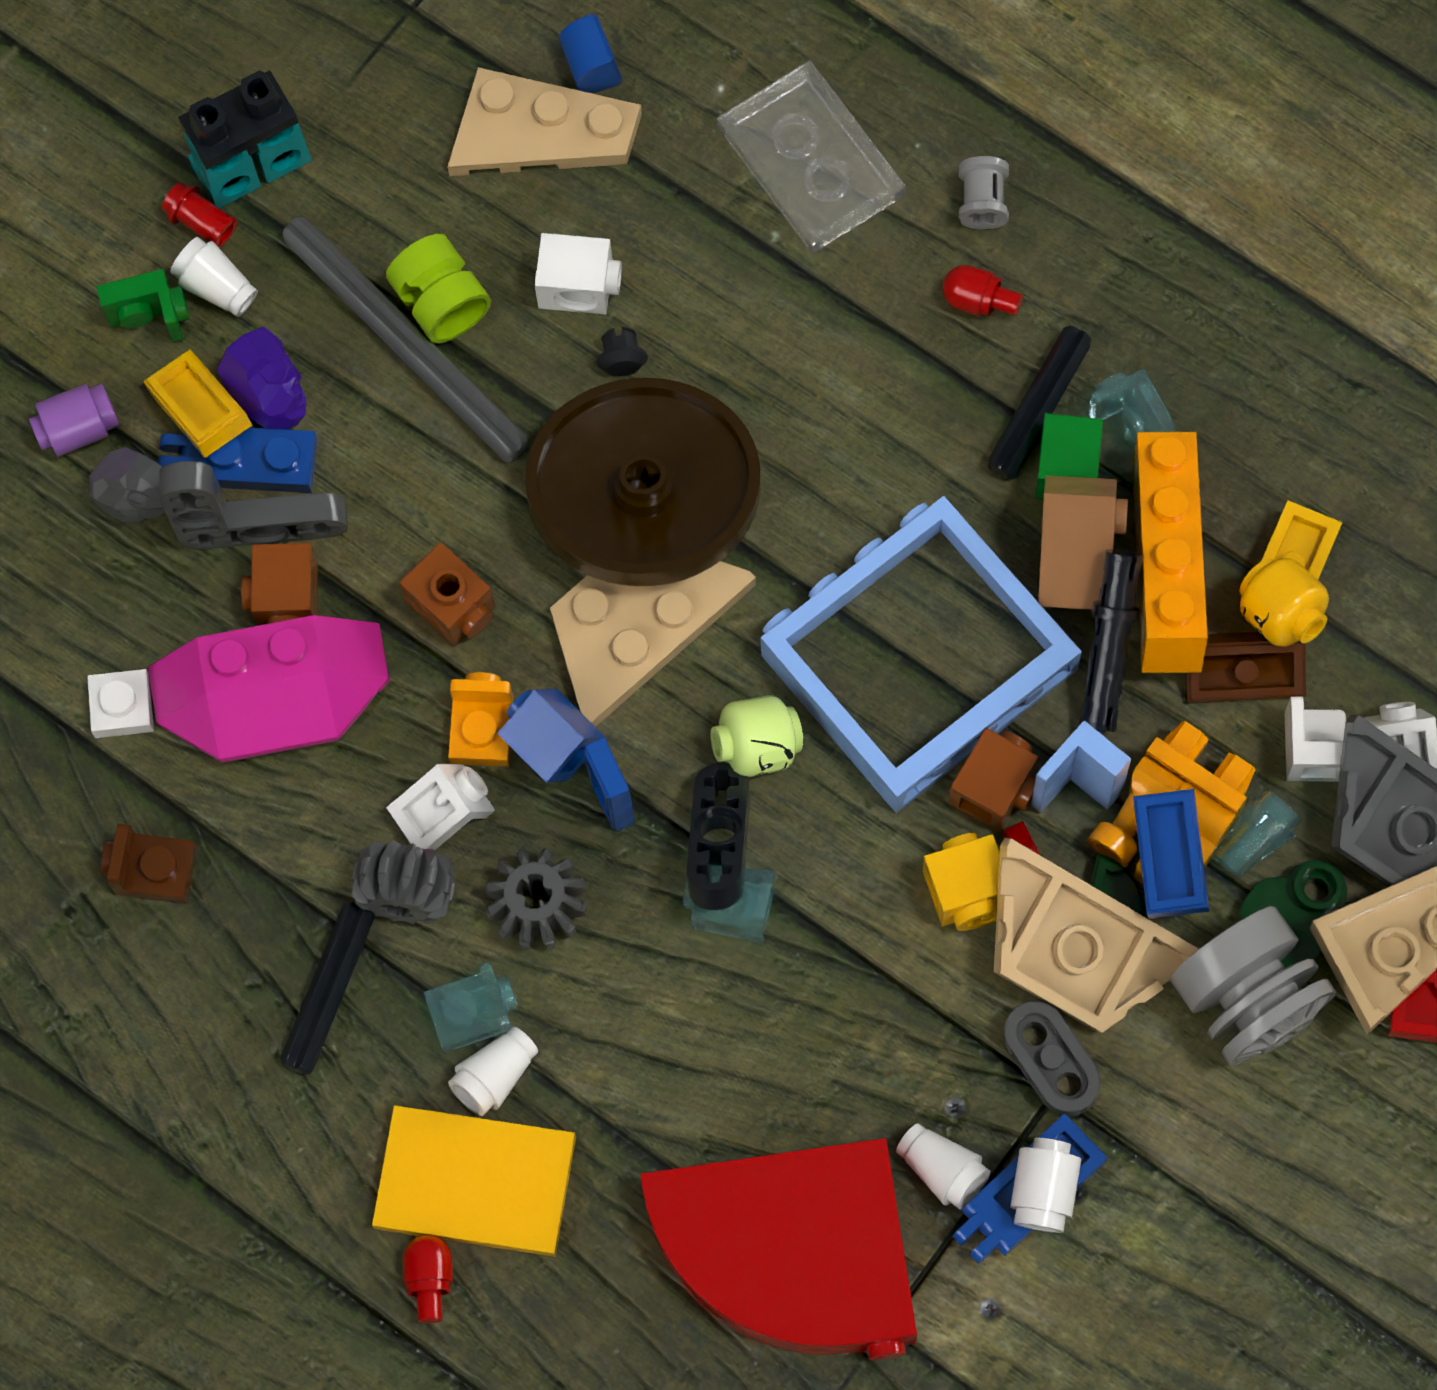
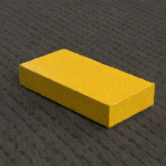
(197, 403)

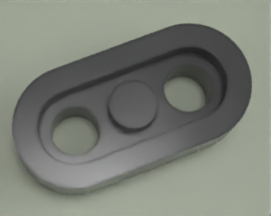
(1052, 1060)

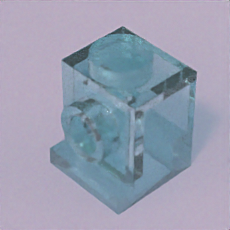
(745, 918)

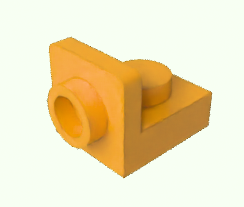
(477, 717)

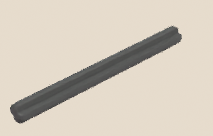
(405, 339)

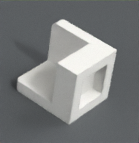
(1313, 742)

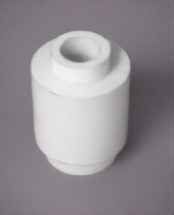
(1045, 1185)

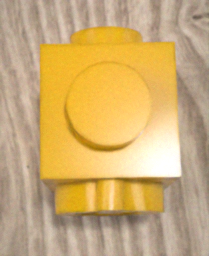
(964, 881)

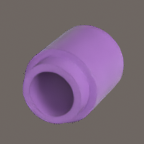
(74, 419)

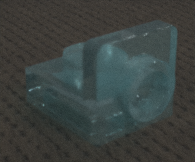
(1137, 397)
(471, 1008)

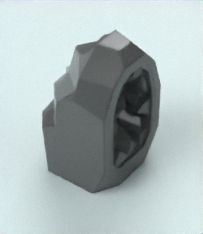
(126, 486)

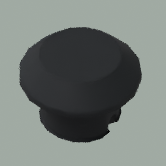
(621, 353)

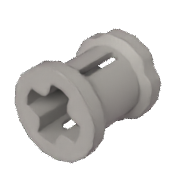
(983, 192)

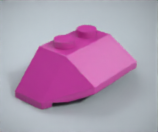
(269, 685)

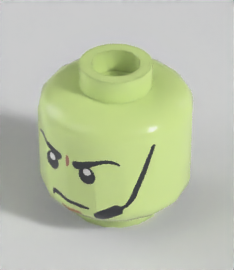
(757, 736)

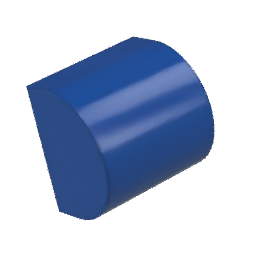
(589, 55)

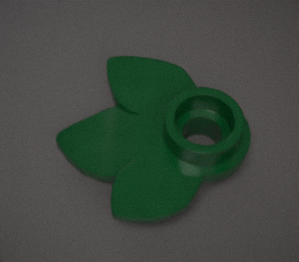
(1295, 907)

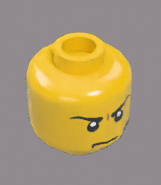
(1284, 602)

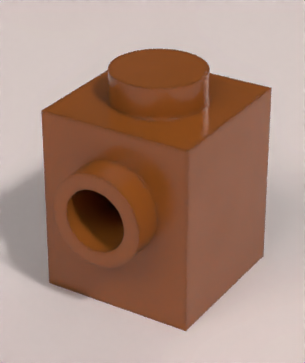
(281, 583)
(448, 595)
(995, 779)

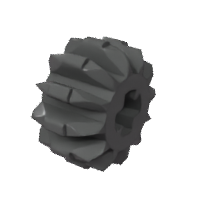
(540, 875)
(403, 882)

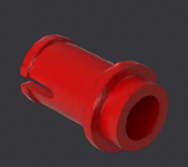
(198, 214)

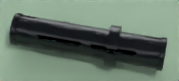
(1113, 626)

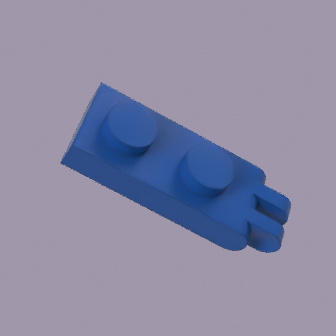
(254, 459)
(991, 1207)

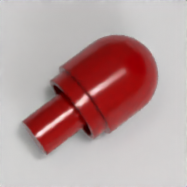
(979, 292)
(428, 1275)

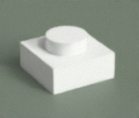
(120, 703)

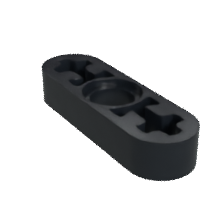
(727, 854)

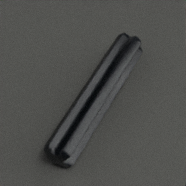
(1039, 399)
(327, 988)

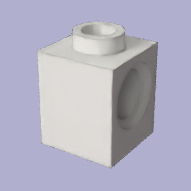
(576, 273)

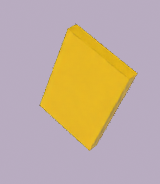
(474, 1181)

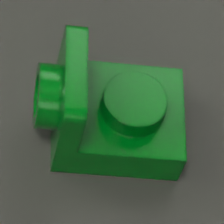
(140, 298)

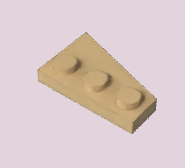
(1382, 946)

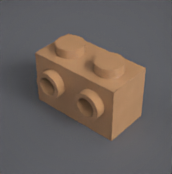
(1076, 531)

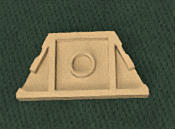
(626, 634)
(1077, 942)

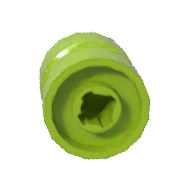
(442, 295)

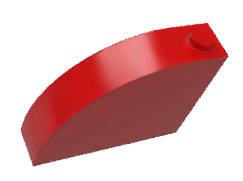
(792, 1247)

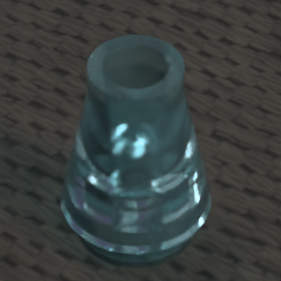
(1258, 832)

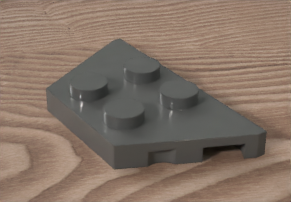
(1384, 805)

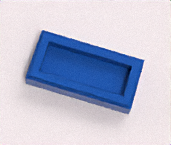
(609, 784)
(1171, 854)

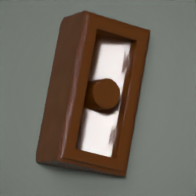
(1247, 669)

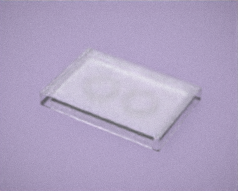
(811, 156)

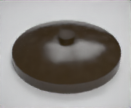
(643, 481)

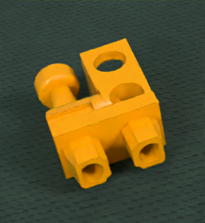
(1169, 768)

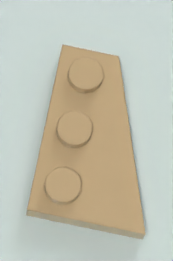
(537, 123)

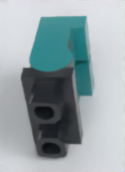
(242, 124)

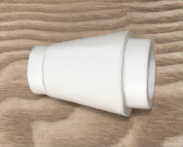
(213, 277)
(493, 1071)
(944, 1166)

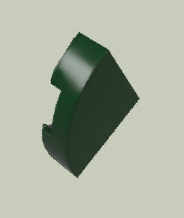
(1117, 883)

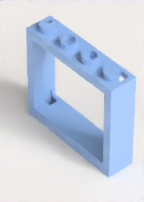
(955, 743)

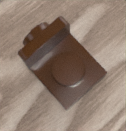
(149, 865)

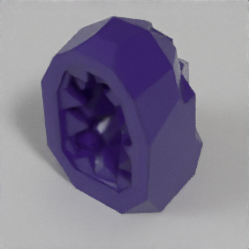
(263, 380)

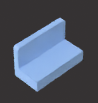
(1088, 762)

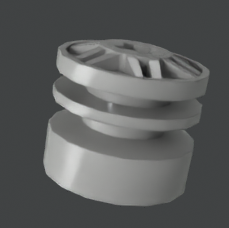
(1246, 977)

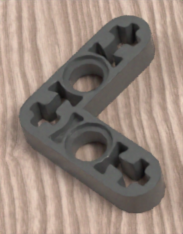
(208, 521)

